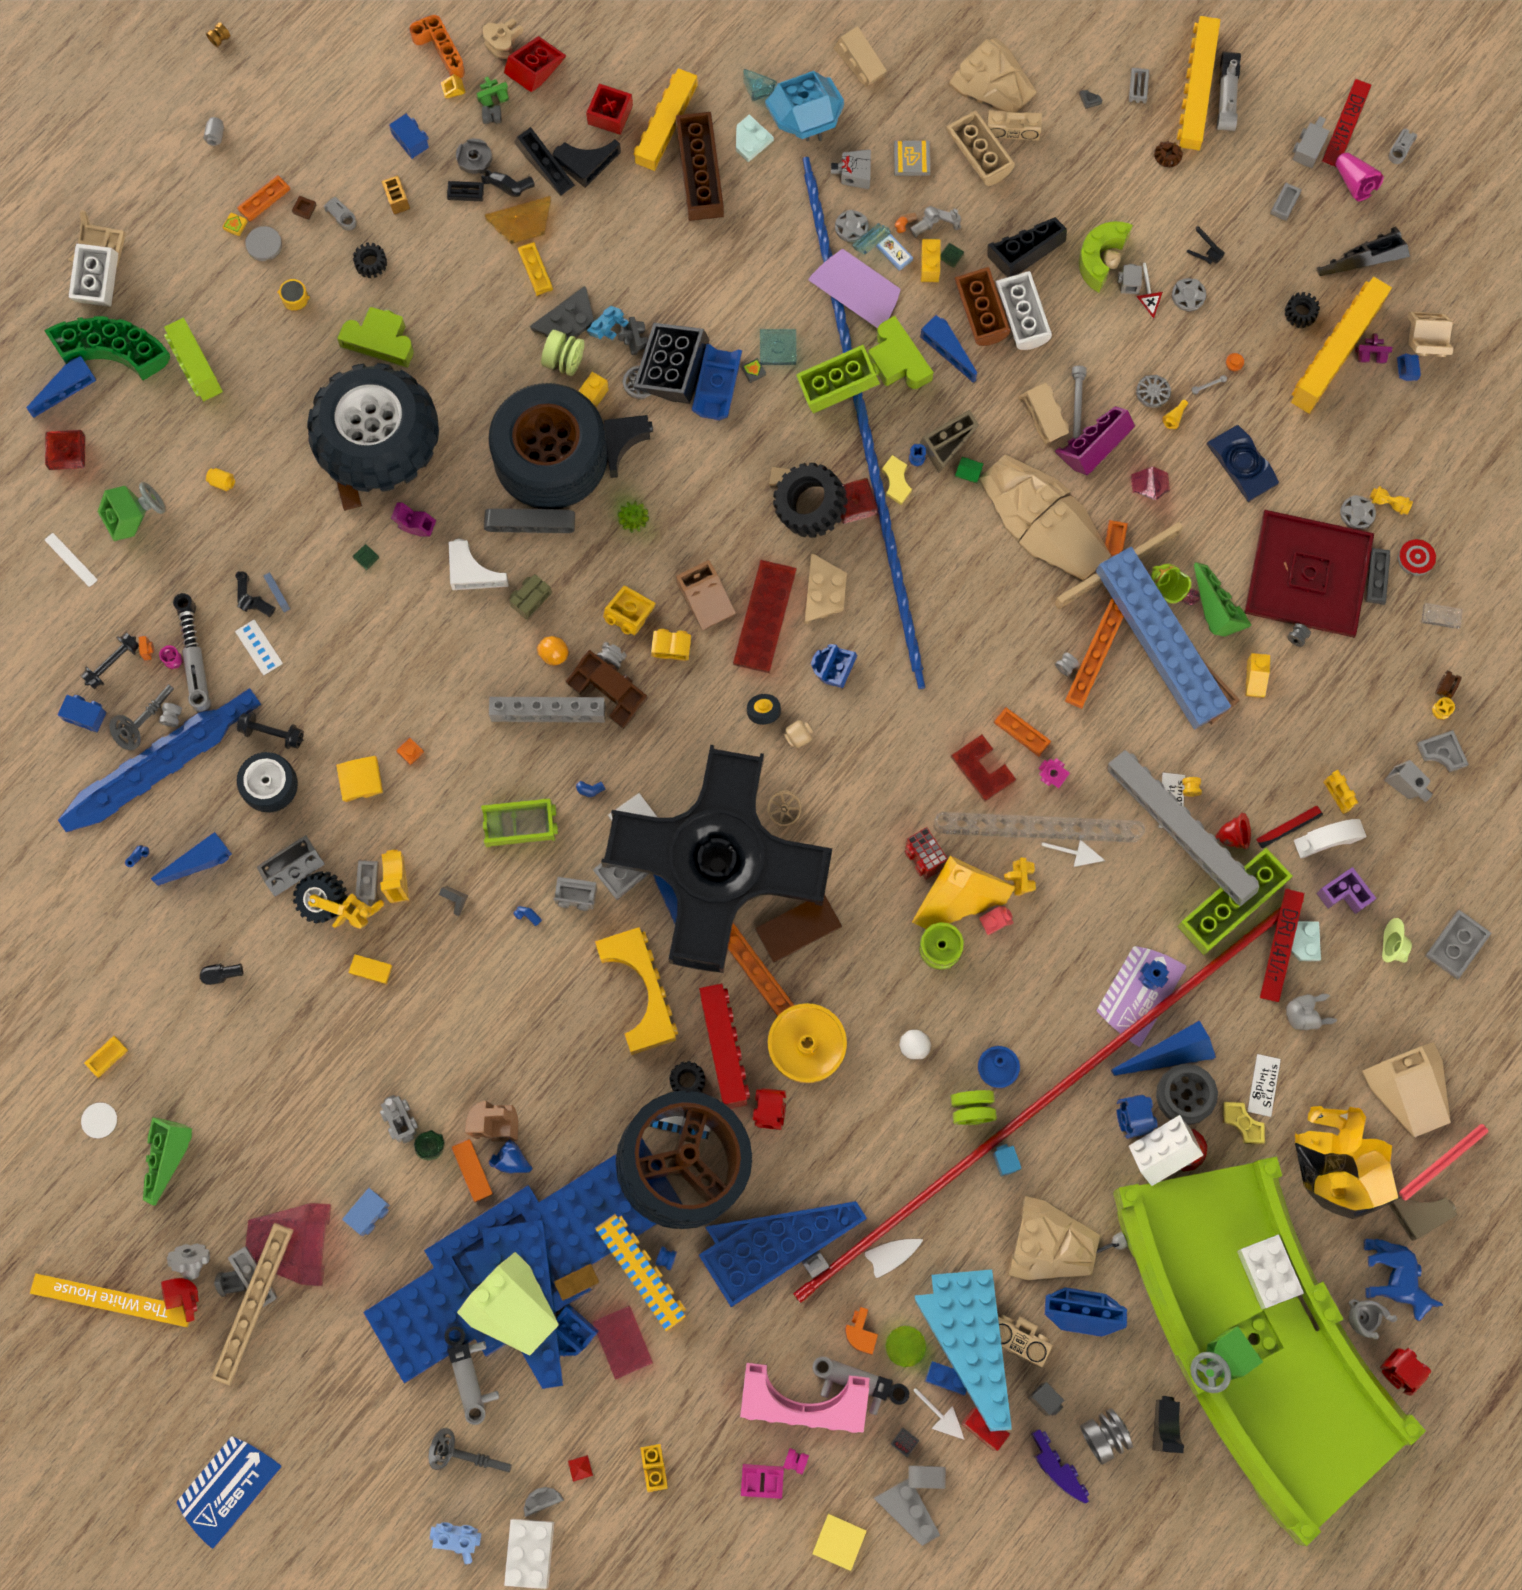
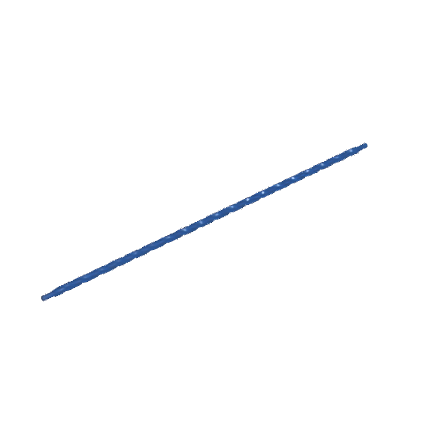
(868, 444)

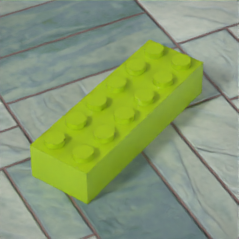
(1221, 914)

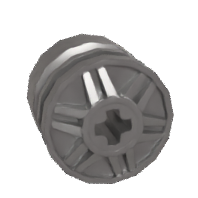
(1106, 1436)

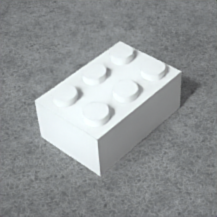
(93, 275)
(1165, 1150)
(1270, 1272)
(529, 1553)

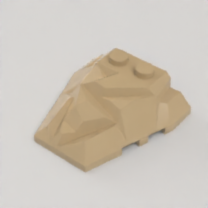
(993, 77)
(1020, 493)
(1052, 1244)

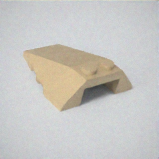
(1067, 539)

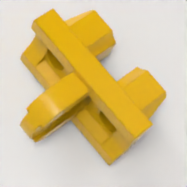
(1019, 876)

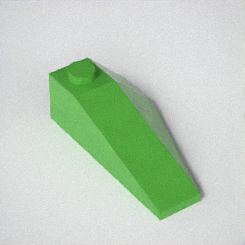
(1219, 610)
(168, 1145)

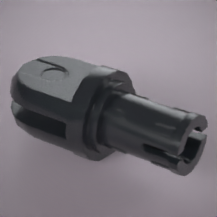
(219, 973)

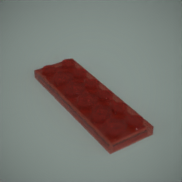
(764, 616)

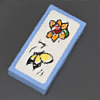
(894, 252)

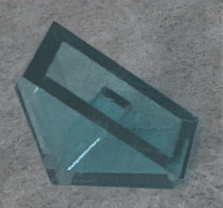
(758, 85)

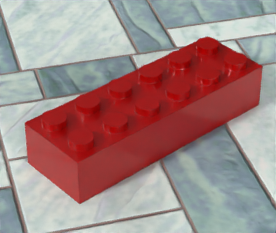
(722, 1042)

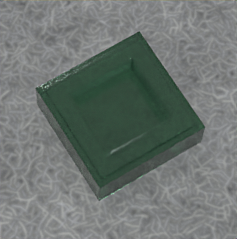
(951, 255)
(365, 557)

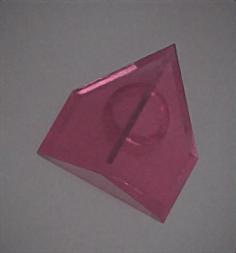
(1150, 482)

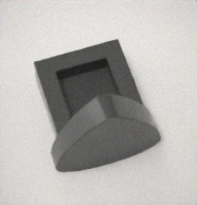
(455, 896)
(228, 1283)

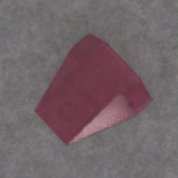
(305, 1249)

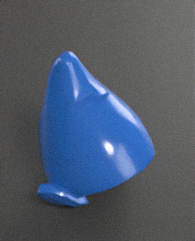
(510, 1159)

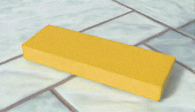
(535, 268)

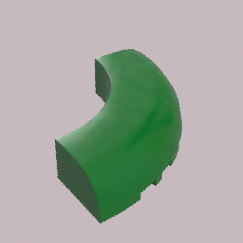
(109, 340)

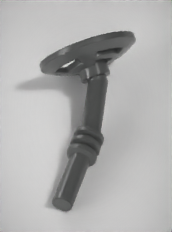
(132, 727)
(449, 1451)

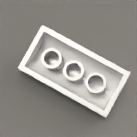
(1024, 311)

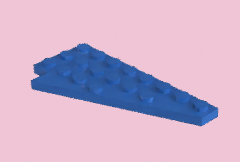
(530, 1244)
(763, 1248)

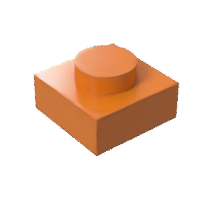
(146, 648)
(409, 751)

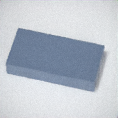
(276, 591)

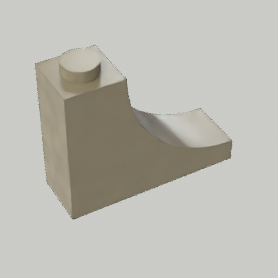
(1422, 1217)

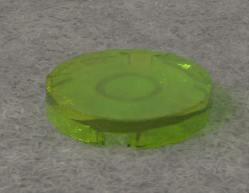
(905, 1346)

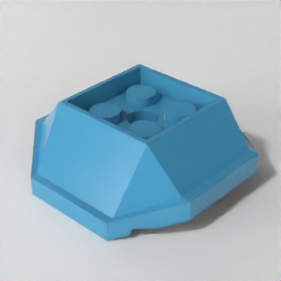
(805, 105)

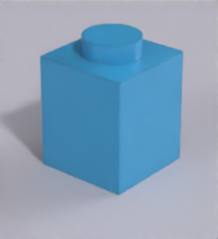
(1006, 1160)

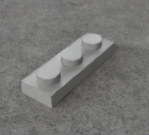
(245, 1266)

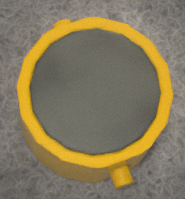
(293, 294)

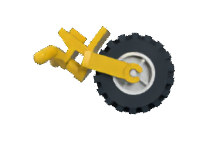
(323, 898)

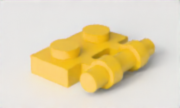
(1340, 791)

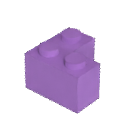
(1347, 887)

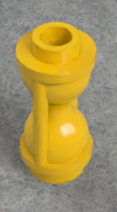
(1399, 503)

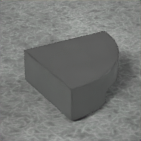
(1090, 99)

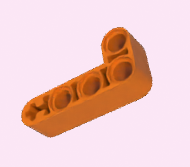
(428, 33)

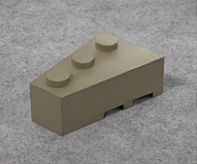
(948, 439)

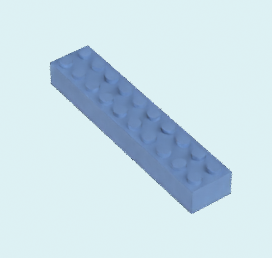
(1163, 638)

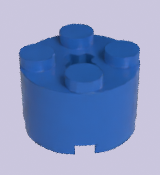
(1136, 1116)

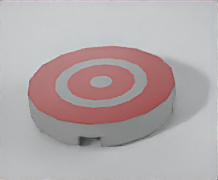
(1417, 557)

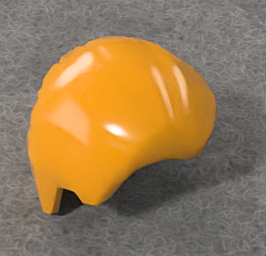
(552, 650)

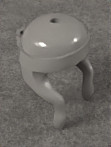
(1302, 1015)
(1371, 1317)

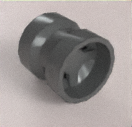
(487, 114)

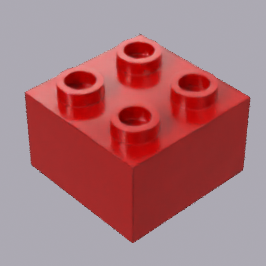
(609, 109)

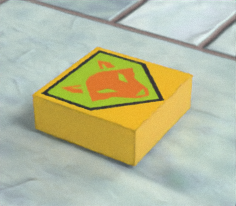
(235, 224)

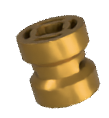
(218, 34)

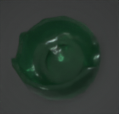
(429, 1145)

